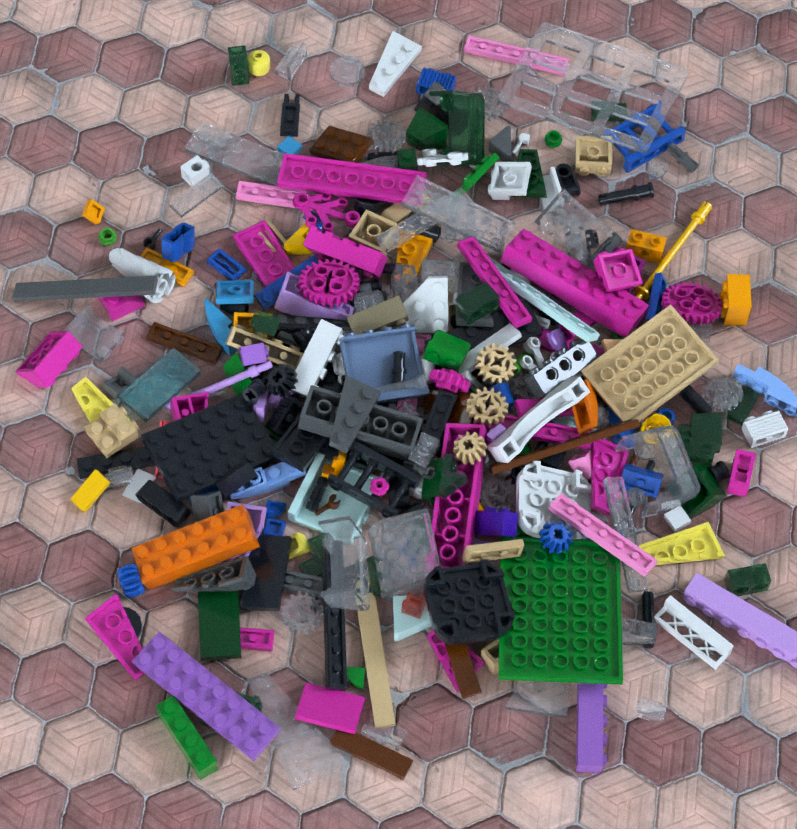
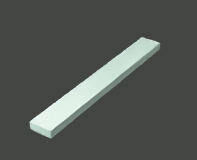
(547, 305)

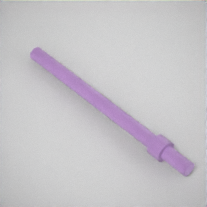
(252, 371)

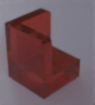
(414, 605)

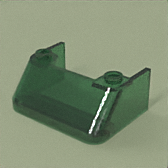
(465, 124)

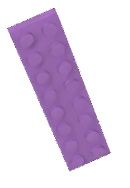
(206, 696)

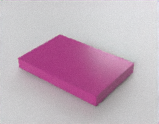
(330, 708)

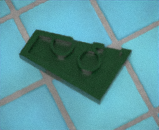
(536, 184)

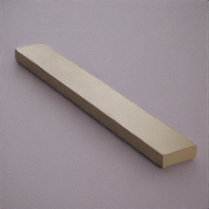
(376, 665)

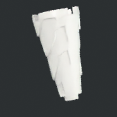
(134, 265)

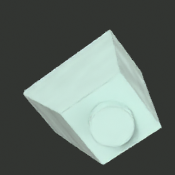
(405, 624)

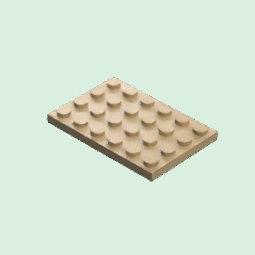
(650, 366)

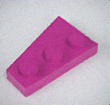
(441, 653)

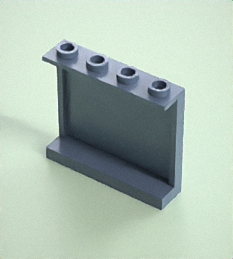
(371, 359)

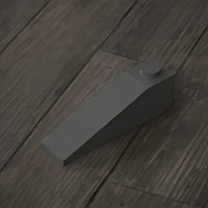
(227, 576)

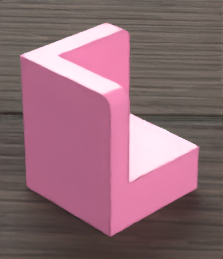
(582, 462)

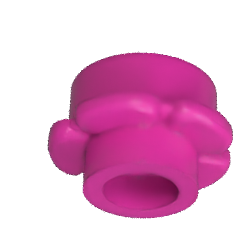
(379, 491)

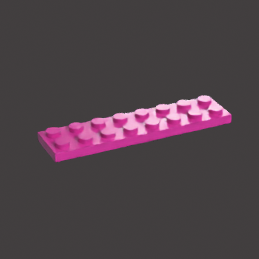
(346, 178)

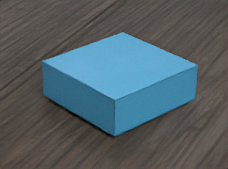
(289, 146)

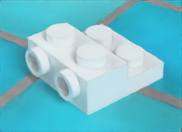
(509, 180)

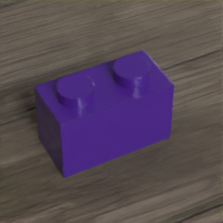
(496, 523)

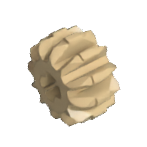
(466, 442)

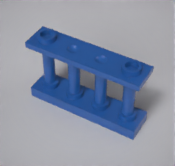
(659, 145)

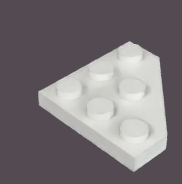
(429, 306)

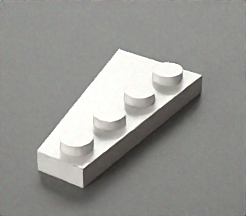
(394, 61)

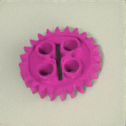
(342, 285)
(693, 302)

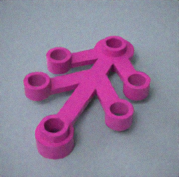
(305, 203)

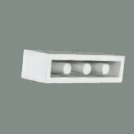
(317, 356)

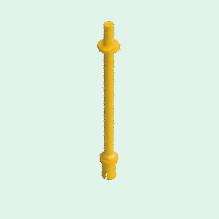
(697, 217)

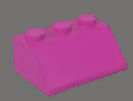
(49, 358)

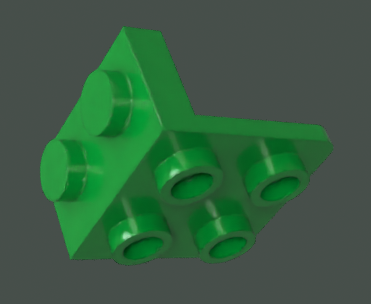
(446, 351)

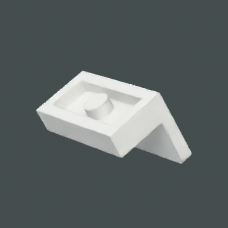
(552, 187)

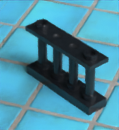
(374, 461)

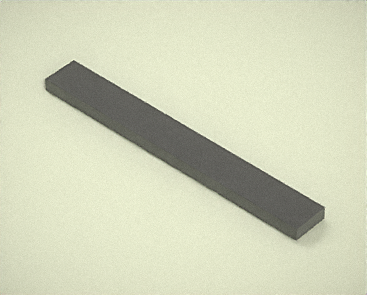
(85, 288)

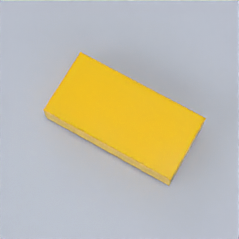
(90, 490)

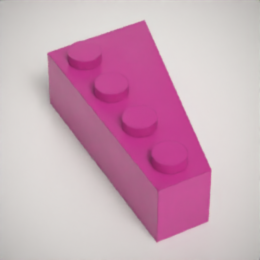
(358, 257)

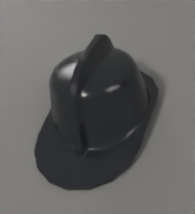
(361, 205)

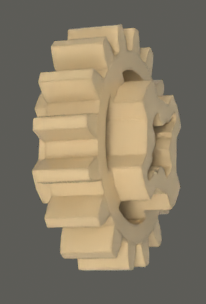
(500, 371)
(478, 403)

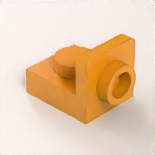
(335, 468)

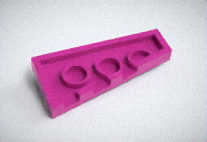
(605, 463)

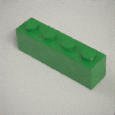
(187, 737)

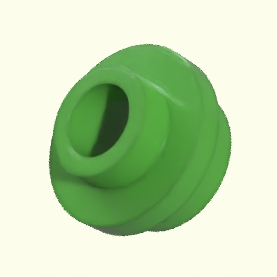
(107, 232)

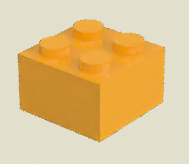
(736, 299)

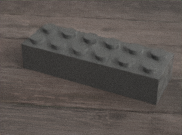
(383, 431)

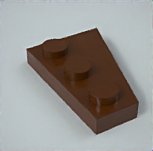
(458, 413)

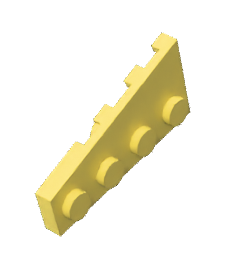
(90, 399)
(685, 546)

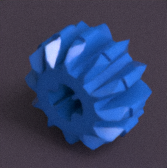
(563, 537)
(130, 580)

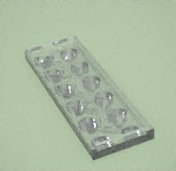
(235, 153)
(458, 214)

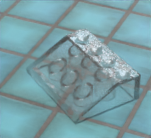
(403, 552)

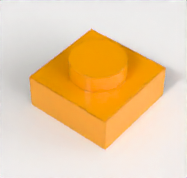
(93, 211)

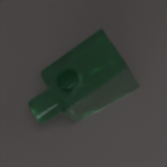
(704, 426)

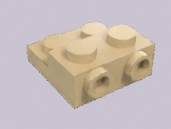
(592, 156)
(112, 430)

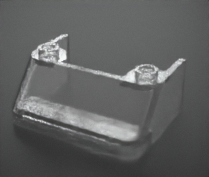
(671, 459)
(348, 565)

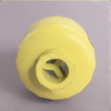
(258, 63)

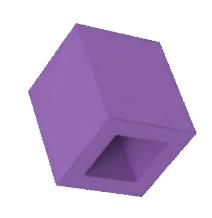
(253, 354)

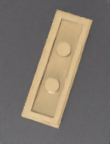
(493, 551)

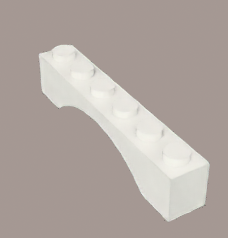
(517, 435)

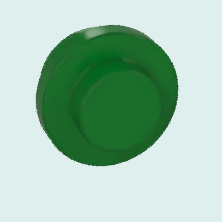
(553, 139)

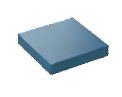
(235, 292)

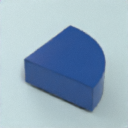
(275, 508)

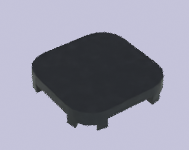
(468, 603)

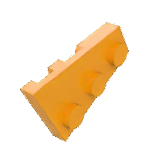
(414, 251)

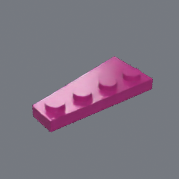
(117, 633)

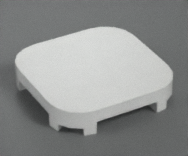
(539, 487)

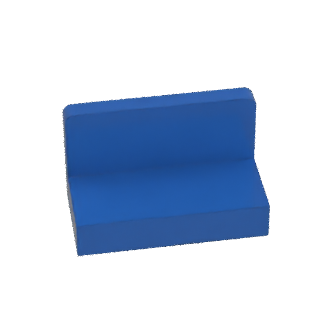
(642, 478)

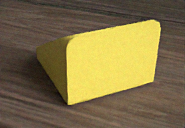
(299, 545)

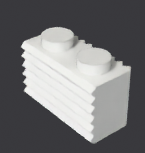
(764, 428)

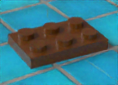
(341, 145)

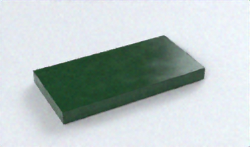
(219, 625)

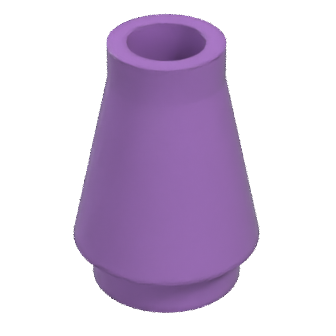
(557, 339)

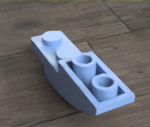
(776, 392)
(268, 480)

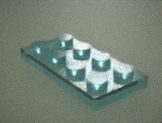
(159, 384)

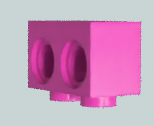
(741, 473)

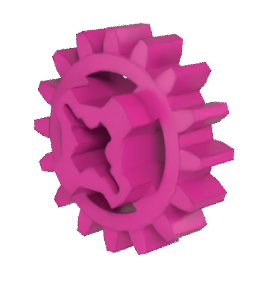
(449, 380)

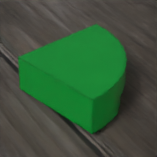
(356, 676)

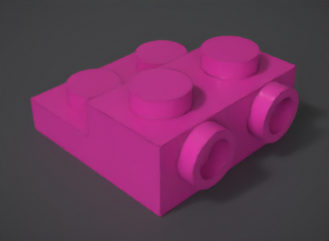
(618, 269)

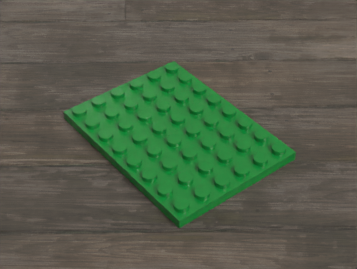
(564, 615)

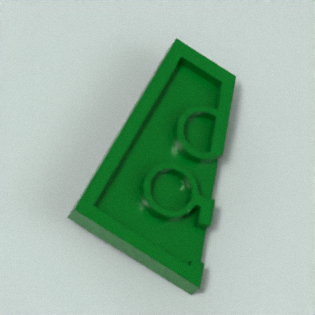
(478, 171)

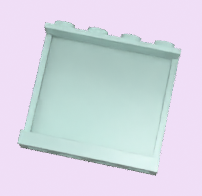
(348, 505)

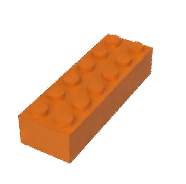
(195, 547)

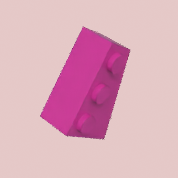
(188, 404)

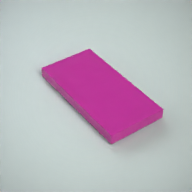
(262, 260)

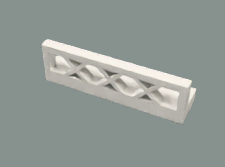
(698, 627)

